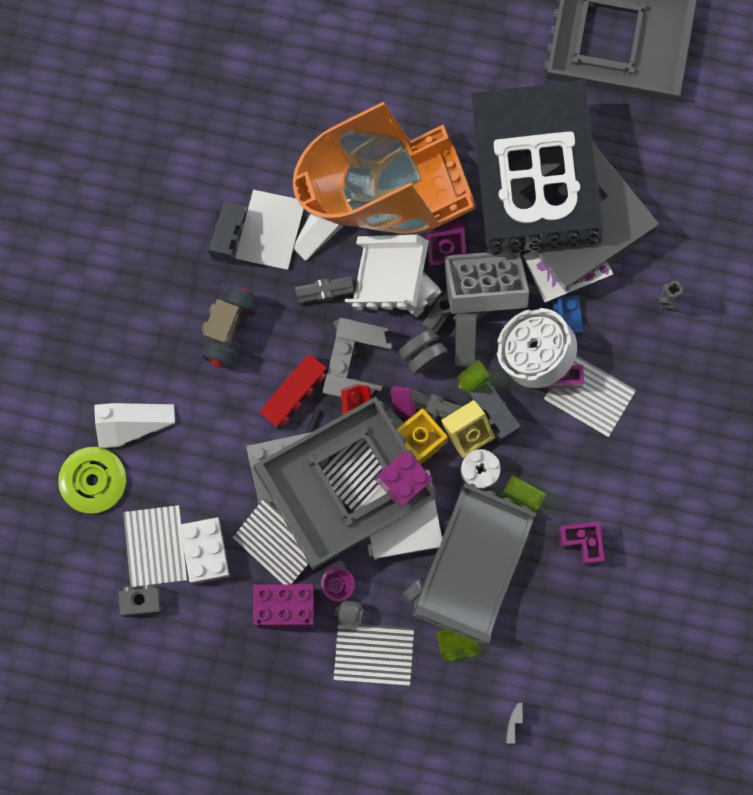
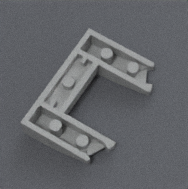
(347, 333)

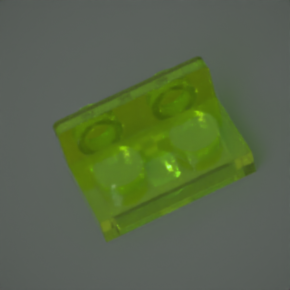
(455, 646)

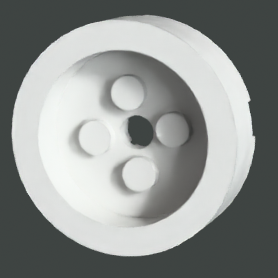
(538, 365)

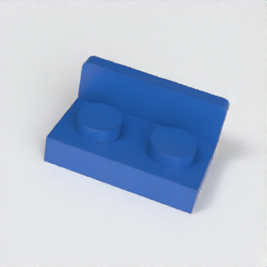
(569, 309)

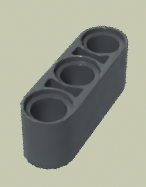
(465, 340)

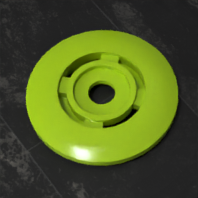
(108, 488)

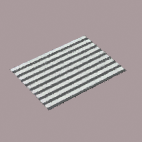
(272, 543)
(374, 654)

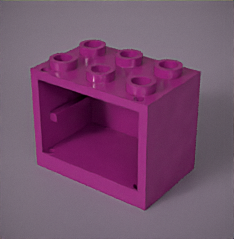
(284, 606)

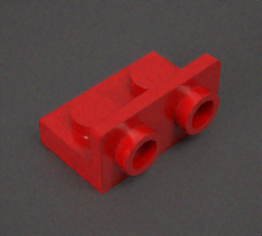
(354, 396)

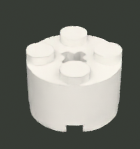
(427, 295)
(478, 459)

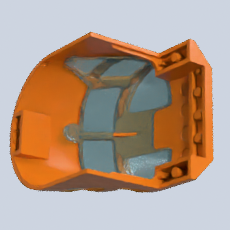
(381, 180)

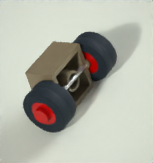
(223, 324)

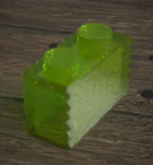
(524, 493)

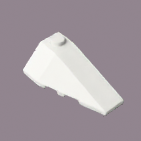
(314, 236)
(125, 422)

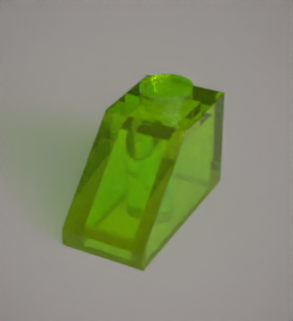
(473, 377)

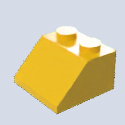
(422, 436)

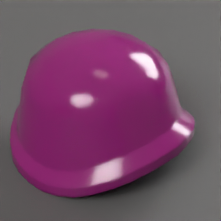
(337, 584)

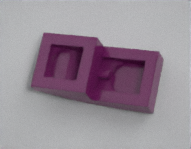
(402, 402)

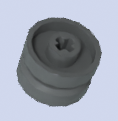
(423, 351)

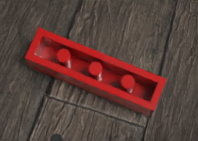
(293, 391)

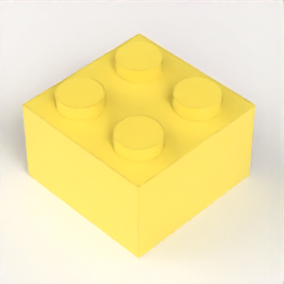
(468, 428)

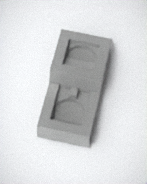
(515, 718)

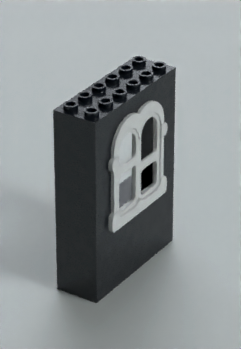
(535, 121)

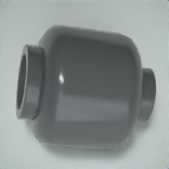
(350, 613)

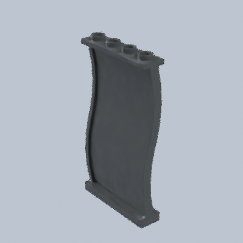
(474, 563)

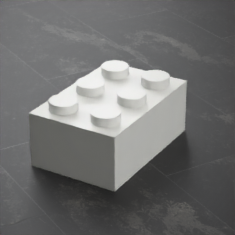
(204, 551)

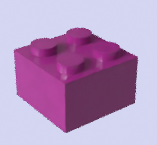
(445, 241)
(403, 479)

